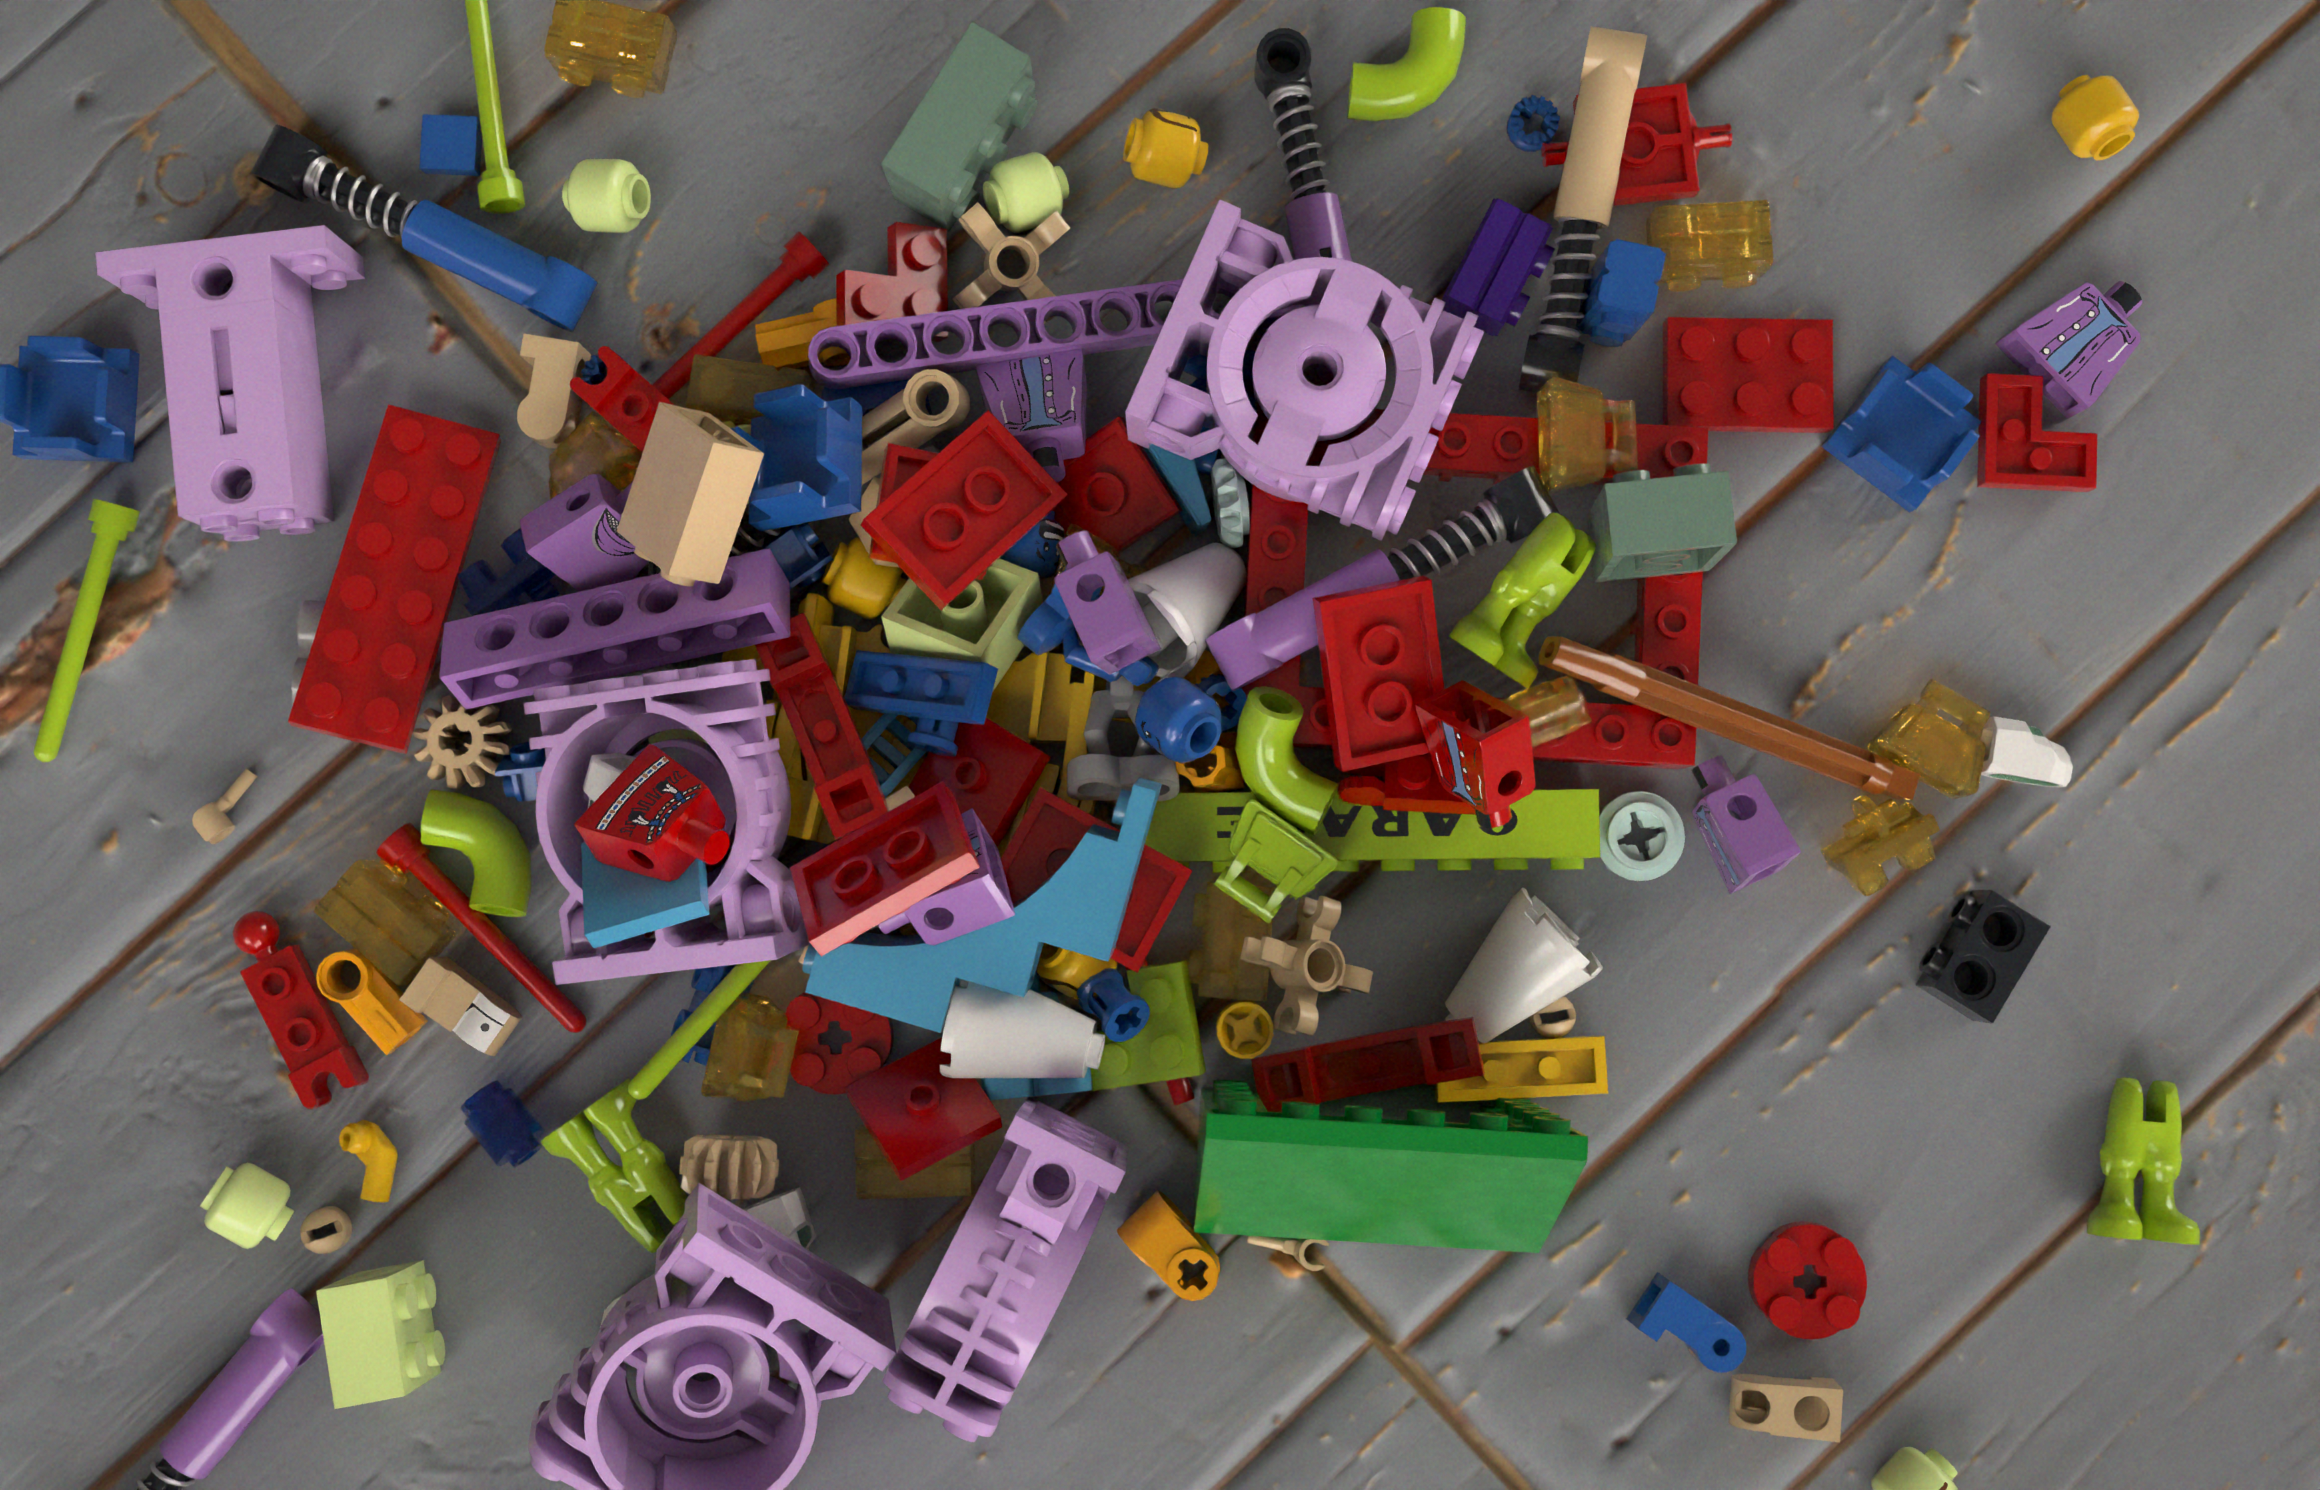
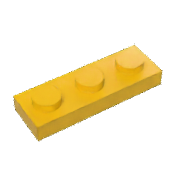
(1534, 1070)

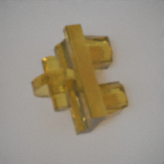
(1877, 836)

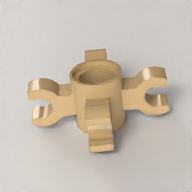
(992, 241)
(1289, 965)

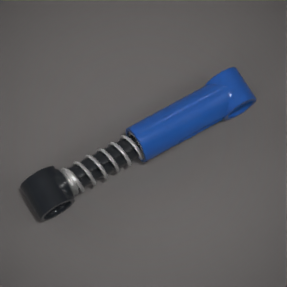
(536, 282)

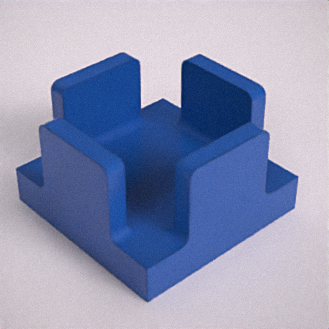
(71, 400)
(1906, 431)
(808, 460)

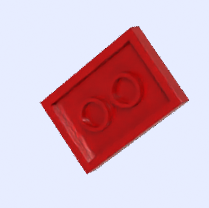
(1748, 374)
(963, 510)
(1376, 665)
(1048, 839)
(883, 868)

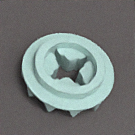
(1229, 503)
(1661, 850)

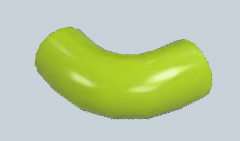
(1417, 78)
(1270, 763)
(490, 843)

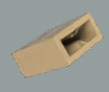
(689, 494)

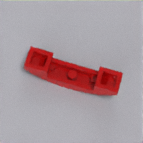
(824, 729)
(1369, 1063)

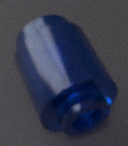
(502, 1124)

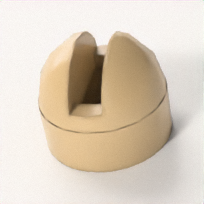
(1558, 1028)
(320, 1218)

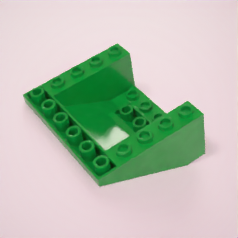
(1381, 1177)

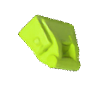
(1276, 853)

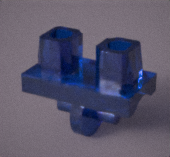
(517, 586)

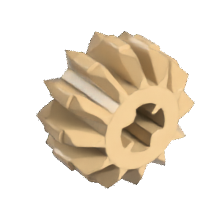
(441, 739)
(730, 1165)

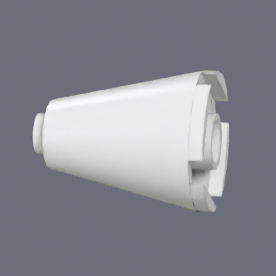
(1188, 603)
(1520, 968)
(1016, 1036)

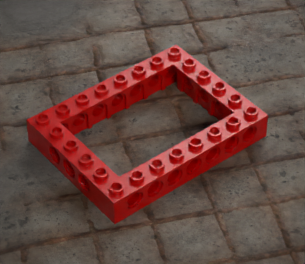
(1495, 449)

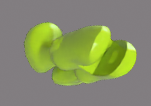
(1524, 594)
(2154, 1150)
(623, 1188)

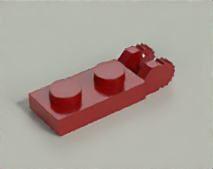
(1406, 786)

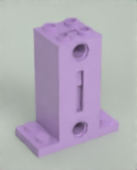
(242, 371)

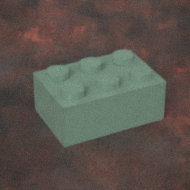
(961, 127)
(1662, 523)

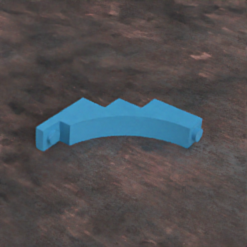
(1072, 909)

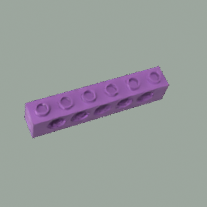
(613, 631)

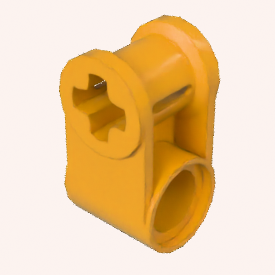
(1163, 1239)

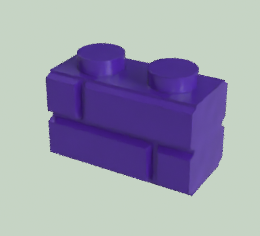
(1497, 267)

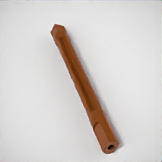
(1729, 718)

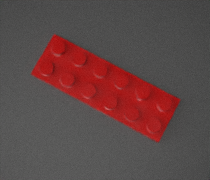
(395, 580)

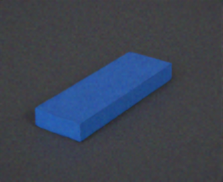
(921, 686)

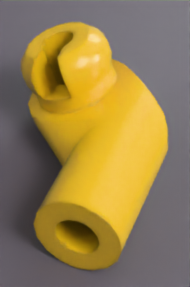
(376, 1153)

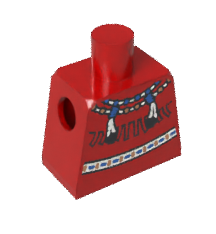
(655, 819)

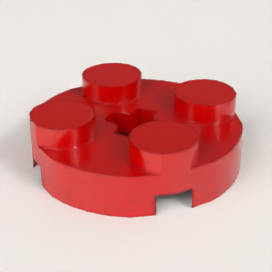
(815, 1063)
(1832, 1304)

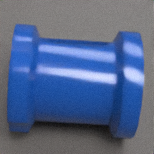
(934, 742)
(1113, 1005)

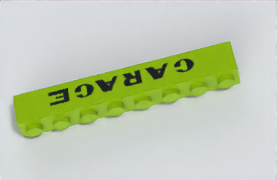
(1542, 826)

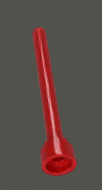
(797, 263)
(405, 851)

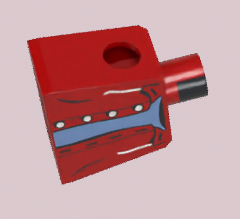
(1479, 750)

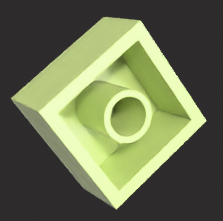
(974, 627)
(380, 1333)

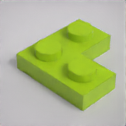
(1167, 1044)

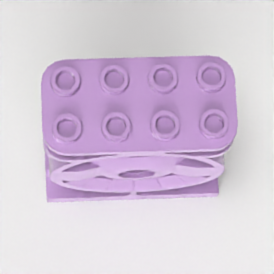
(1357, 478)
(737, 766)
(1006, 1270)
(709, 1308)

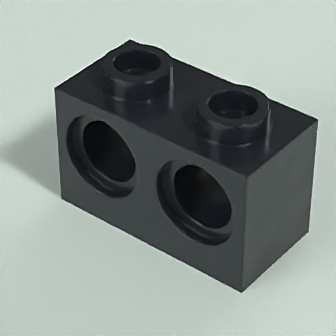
(1993, 966)

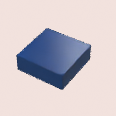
(451, 145)

